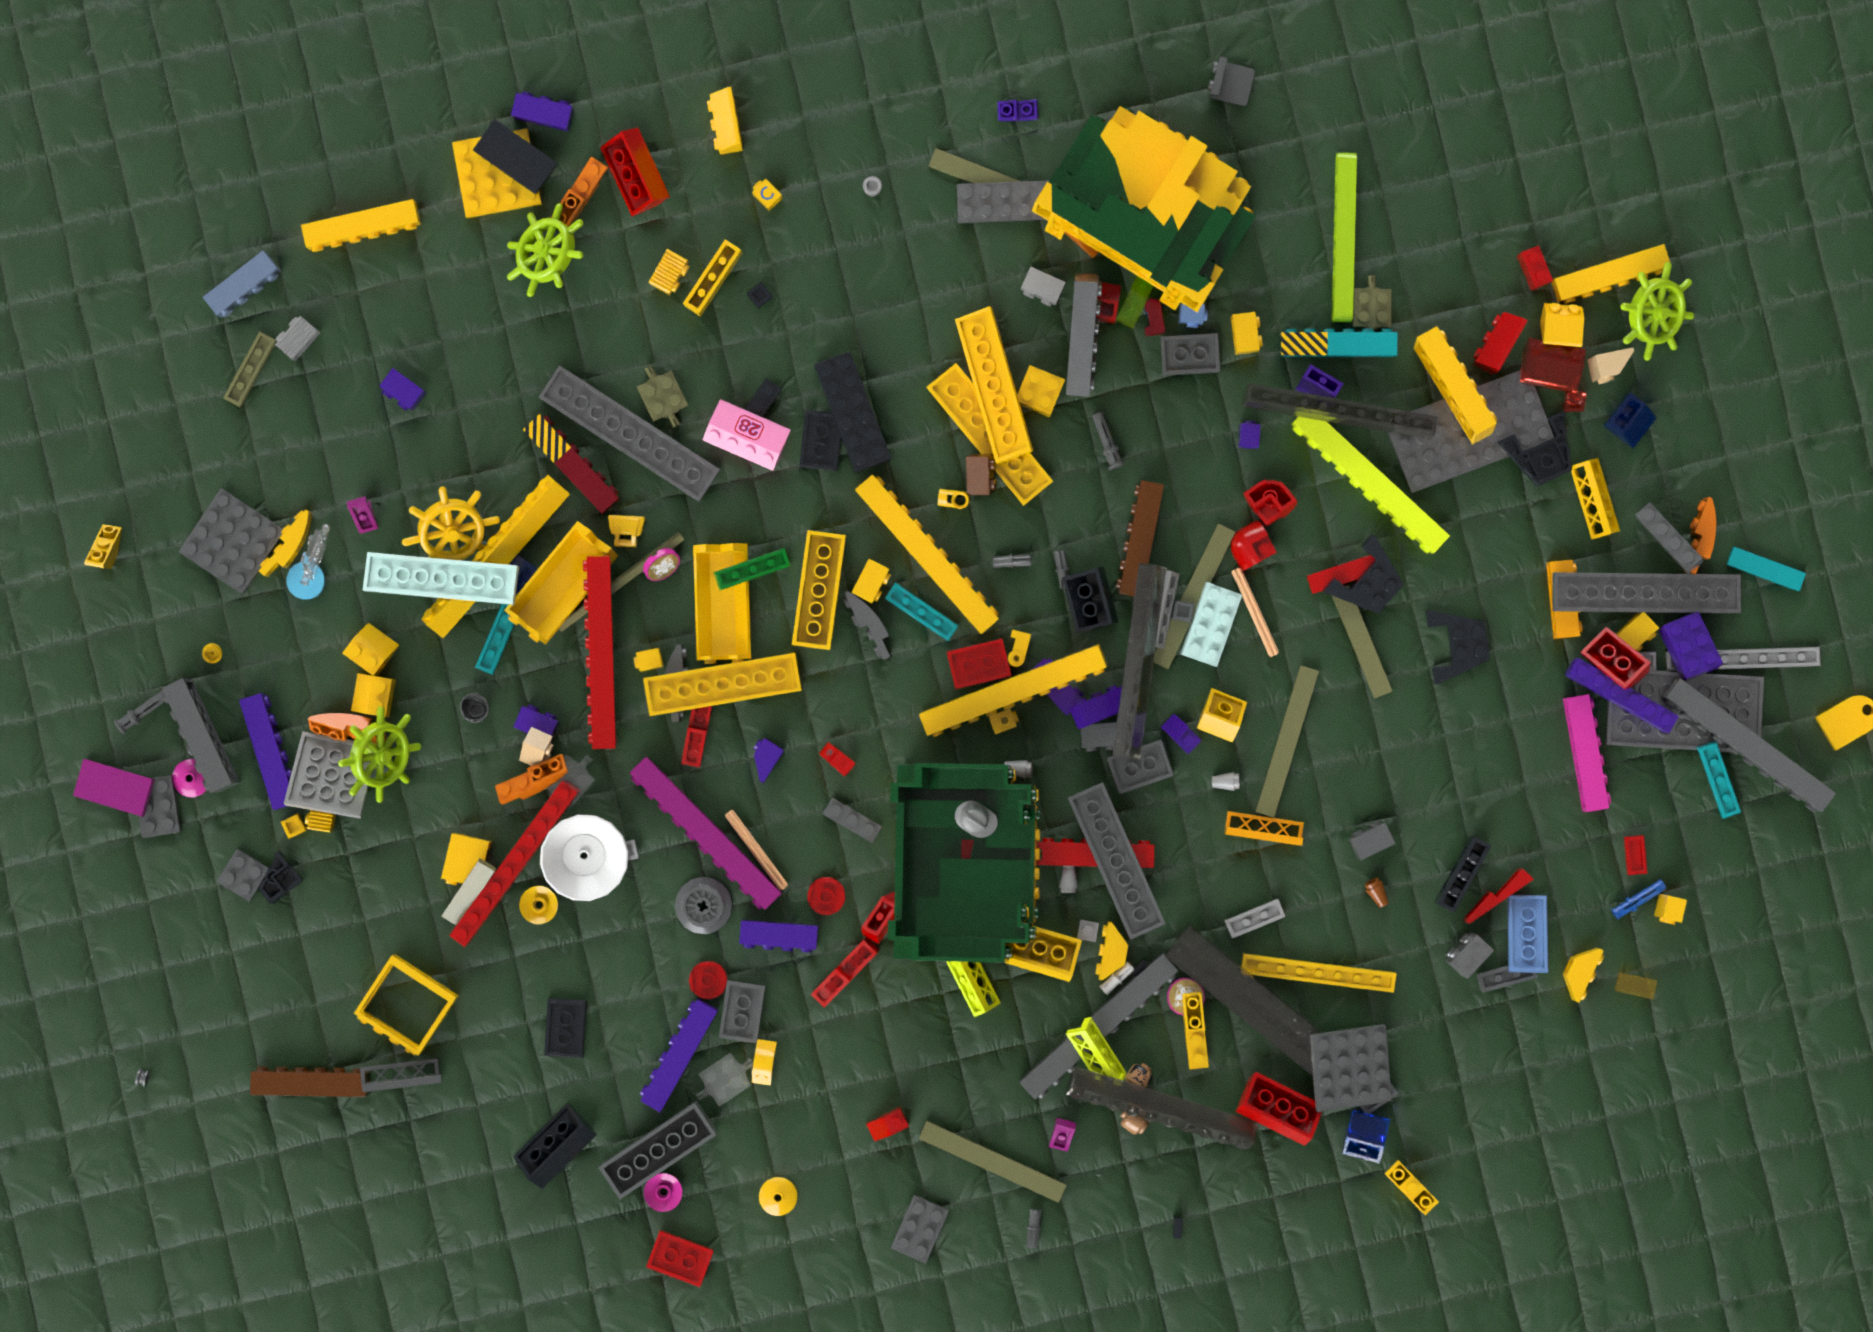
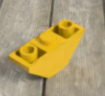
(105, 547)
(1112, 952)
(1581, 972)
(1411, 1187)

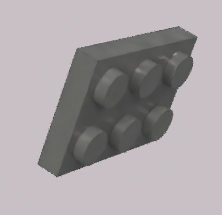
(1190, 354)
(1135, 773)
(162, 810)
(742, 1011)
(919, 1228)

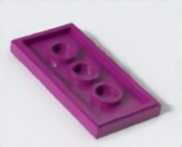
(113, 787)

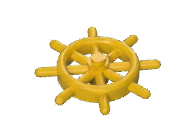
(450, 529)

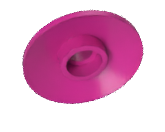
(182, 785)
(659, 1201)

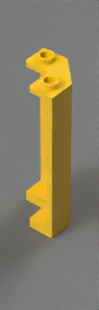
(557, 585)
(724, 614)

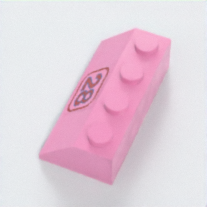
(746, 435)

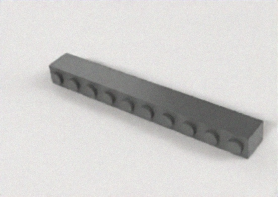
(1749, 745)
(1106, 1018)

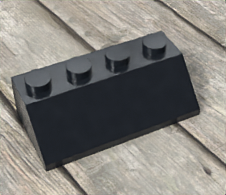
(554, 1146)

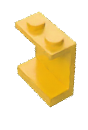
(462, 856)

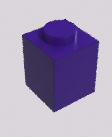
(1249, 435)

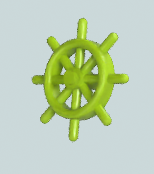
(545, 250)
(1657, 311)
(379, 754)

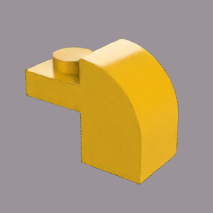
(763, 1062)

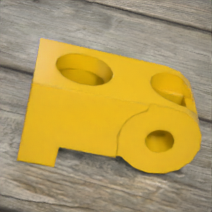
(1017, 655)

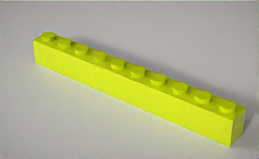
(1372, 482)

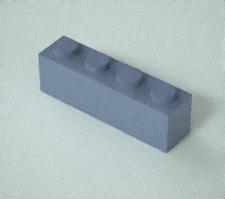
(242, 284)

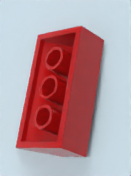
(634, 171)

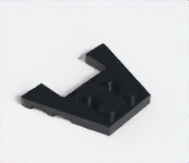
(1545, 460)
(1374, 586)
(1466, 642)

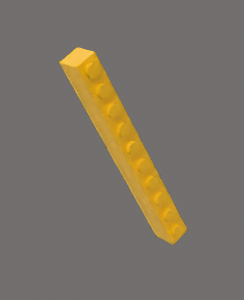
(502, 548)
(926, 554)
(1012, 690)

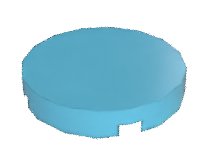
(301, 591)

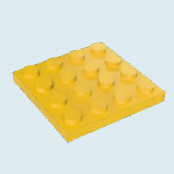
(484, 186)

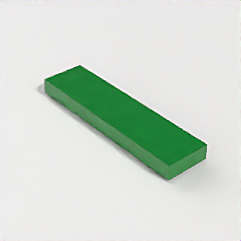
(751, 569)

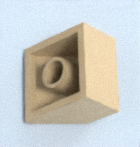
(1607, 365)

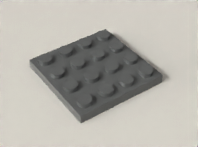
(231, 541)
(1350, 1068)

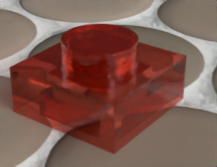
(1574, 401)

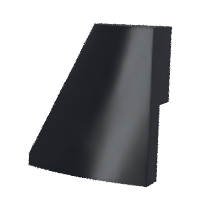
(279, 879)

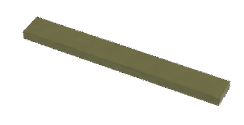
(1203, 573)
(624, 578)
(1287, 741)
(992, 1161)

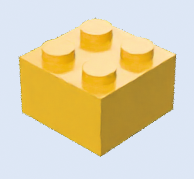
(1040, 390)

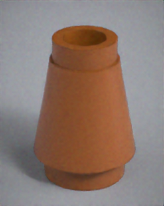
(1377, 892)

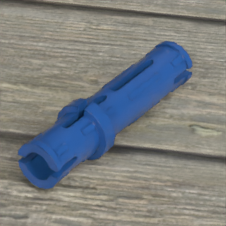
(1619, 911)

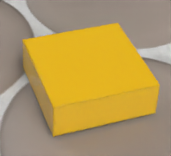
(293, 826)

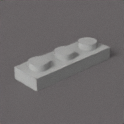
(1254, 918)

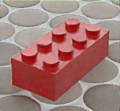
(1279, 1108)

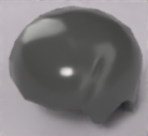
(474, 707)

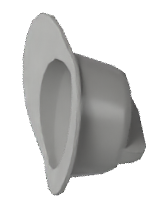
(976, 819)

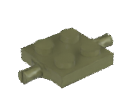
(1371, 306)
(662, 396)

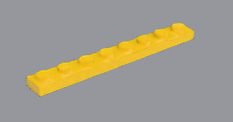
(1319, 973)

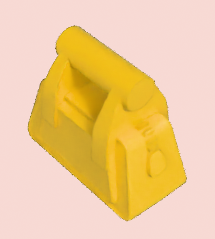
(626, 525)

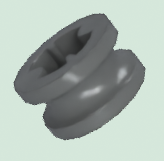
(142, 1077)

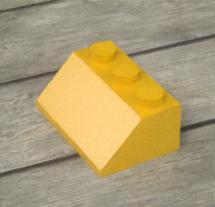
(725, 121)

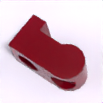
(1155, 318)

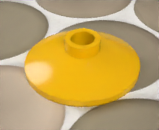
(528, 905)
(779, 1186)

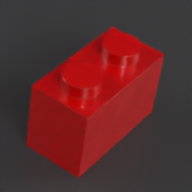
(1535, 268)

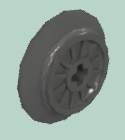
(716, 899)

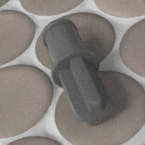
(1011, 561)
(1062, 567)
(1033, 1228)

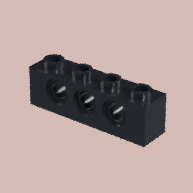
(1462, 874)

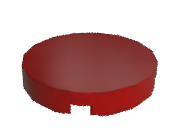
(826, 896)
(708, 980)

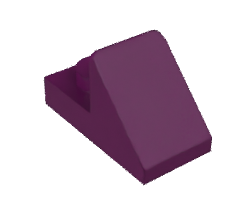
(362, 514)
(1062, 1134)

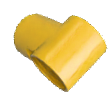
(944, 497)

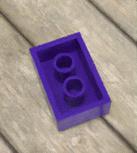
(1690, 646)

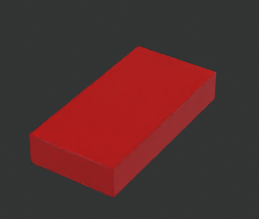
(1635, 855)

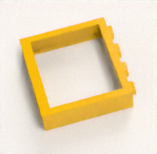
(381, 1027)

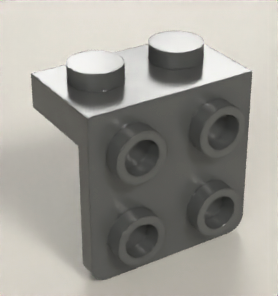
(1230, 82)

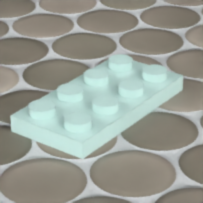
(1211, 624)

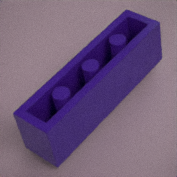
(778, 935)

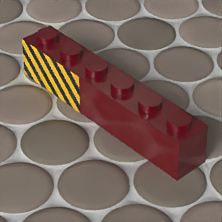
(571, 464)

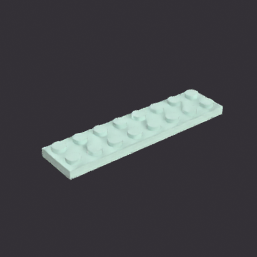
(440, 578)

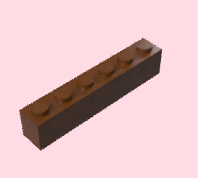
(1141, 534)
(307, 1083)

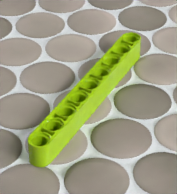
(1344, 237)

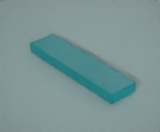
(1765, 569)
(921, 612)
(495, 642)
(1718, 779)

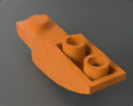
(582, 190)
(1705, 529)
(338, 725)
(534, 781)

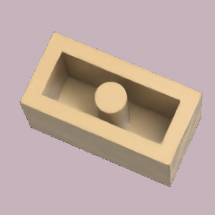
(536, 747)

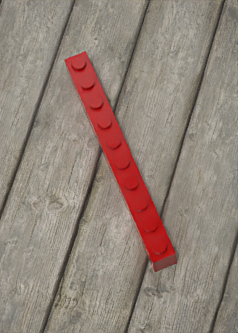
(600, 651)
(1075, 854)
(514, 863)

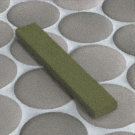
(965, 169)
(1363, 647)

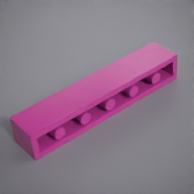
(1586, 753)

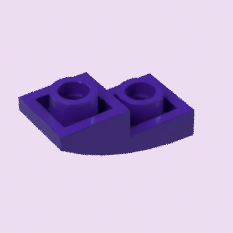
(1018, 110)

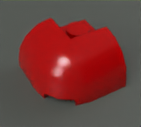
(1270, 500)
(1251, 545)

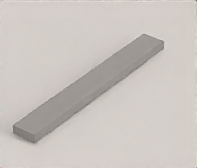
(1763, 658)

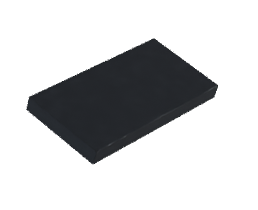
(515, 156)

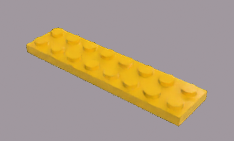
(994, 385)
(959, 399)
(722, 684)

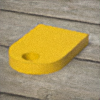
(1846, 721)

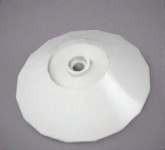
(589, 876)

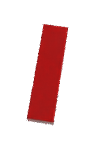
(1343, 573)
(696, 736)
(1489, 900)
(845, 972)

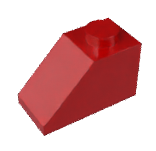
(877, 922)
(887, 1124)

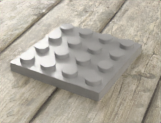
(320, 782)

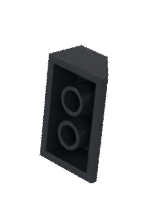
(1090, 599)

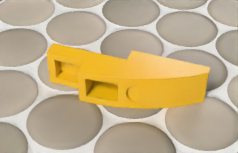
(294, 538)
(1194, 1030)

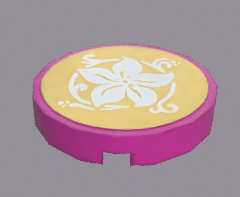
(661, 565)
(1180, 987)

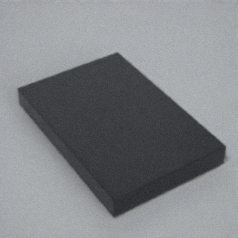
(820, 442)
(565, 1028)

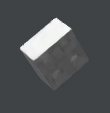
(1468, 954)

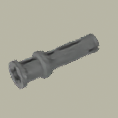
(1110, 449)
(133, 716)

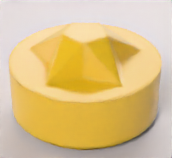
(212, 653)

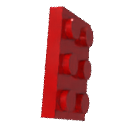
(978, 663)
(680, 1258)

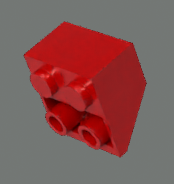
(1109, 302)

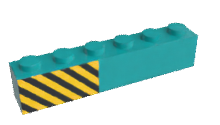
(1339, 343)

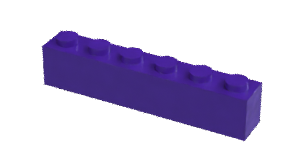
(1626, 699)
(267, 747)
(680, 1053)

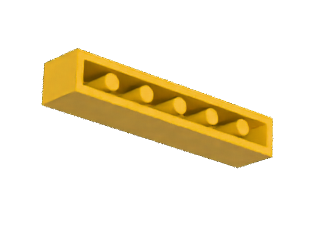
(360, 225)
(1610, 273)

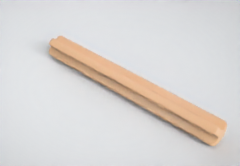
(1255, 612)
(756, 850)

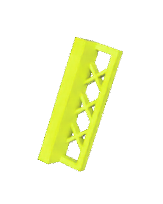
(972, 992)
(1100, 1048)

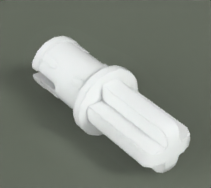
(1117, 978)

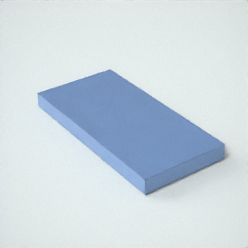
(1527, 934)

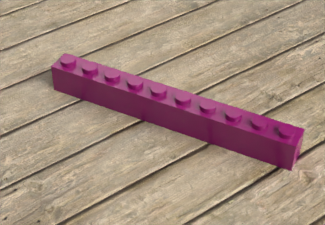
(705, 832)

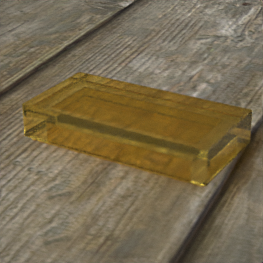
(1635, 985)

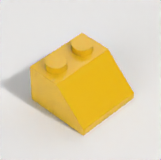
(1562, 324)
(371, 649)
(372, 693)
(1222, 715)

